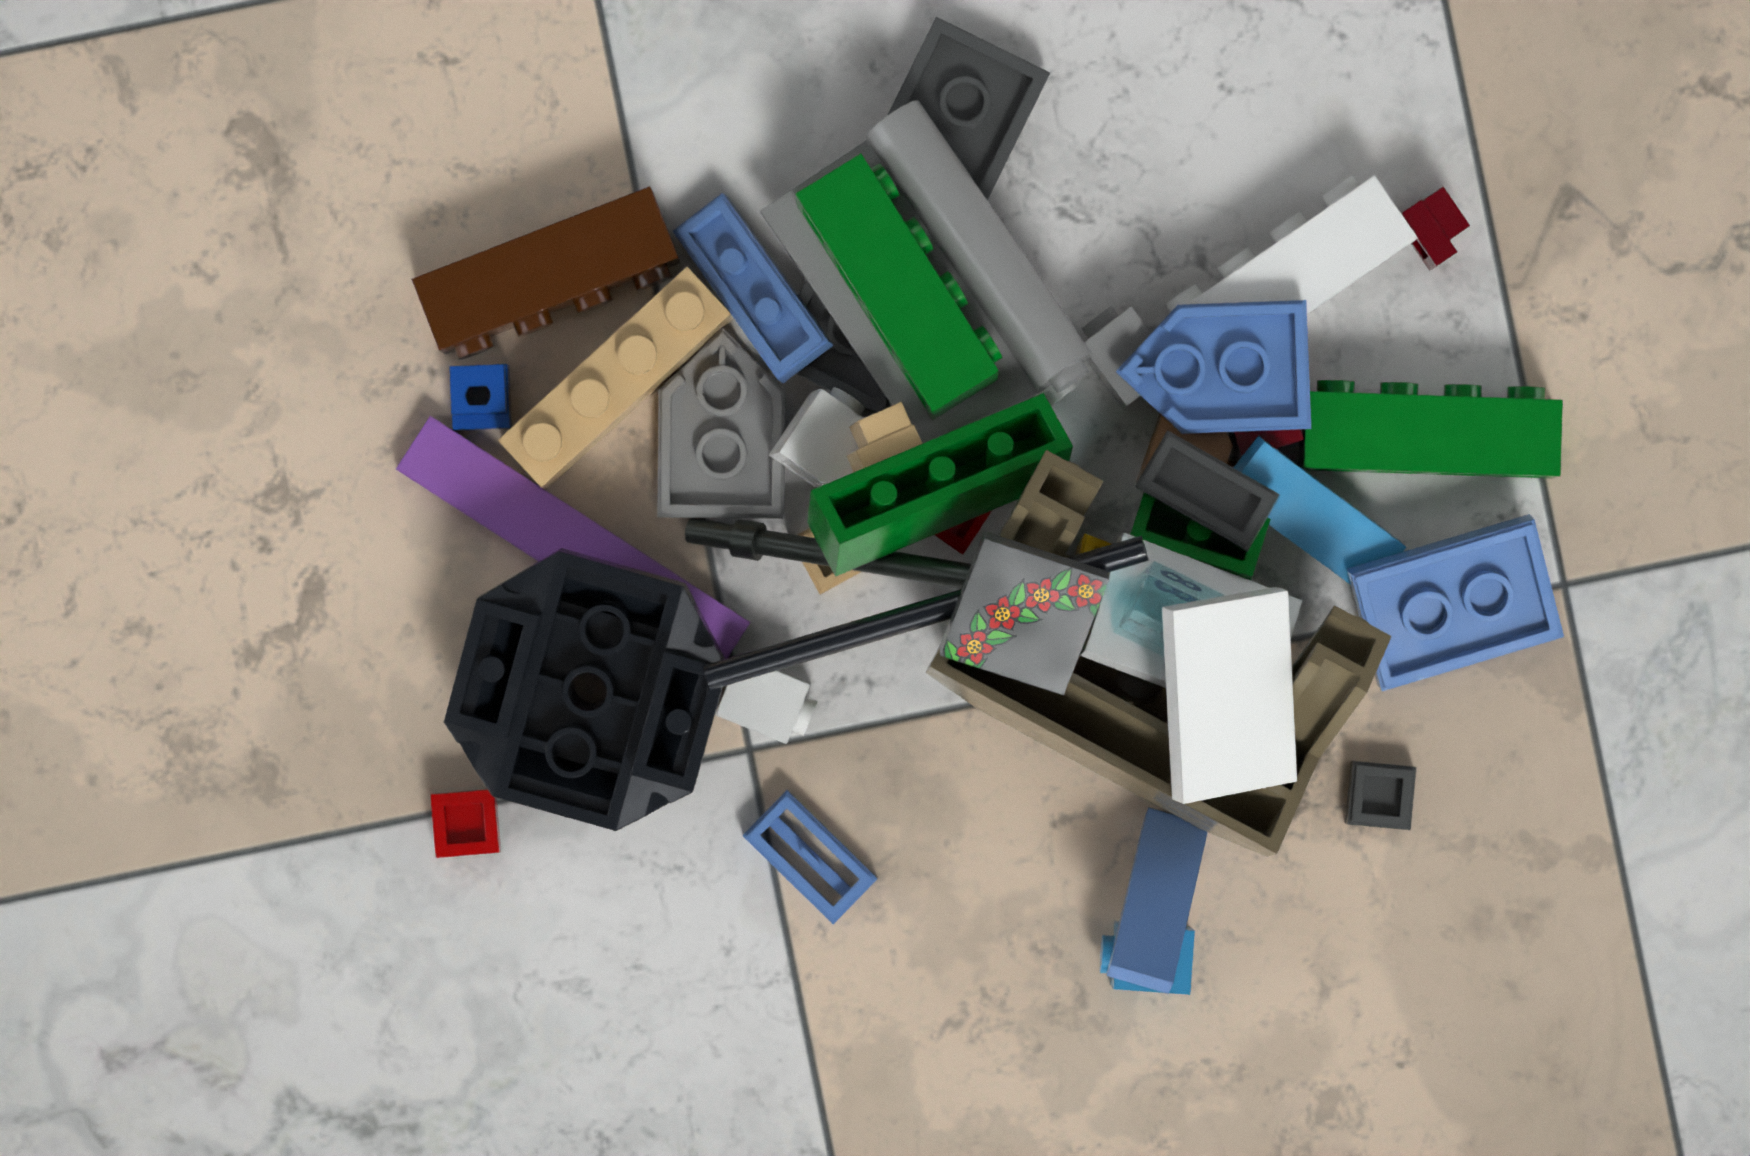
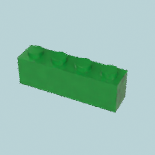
(898, 286)
(1433, 432)
(934, 485)

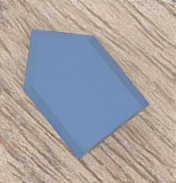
(1227, 367)

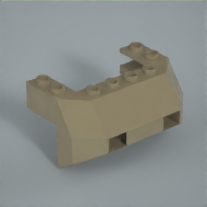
(1121, 721)

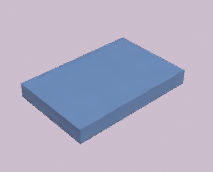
(1458, 601)

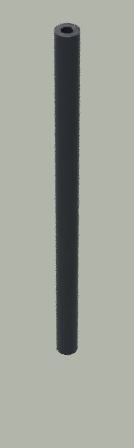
(884, 624)

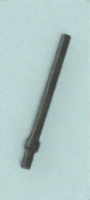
(753, 540)

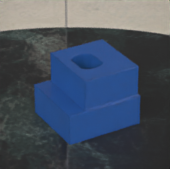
(481, 417)

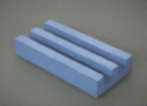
(772, 819)

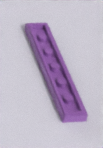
(533, 516)

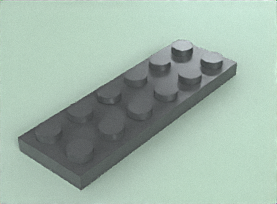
(980, 107)

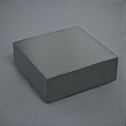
(1380, 795)

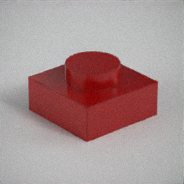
(465, 823)

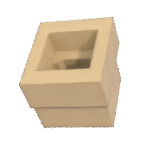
(882, 436)

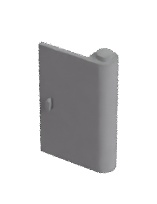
(969, 242)

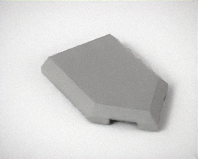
(717, 437)

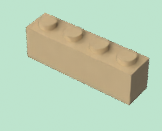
(615, 379)

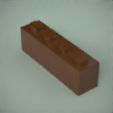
(546, 272)

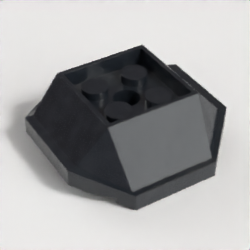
(533, 732)

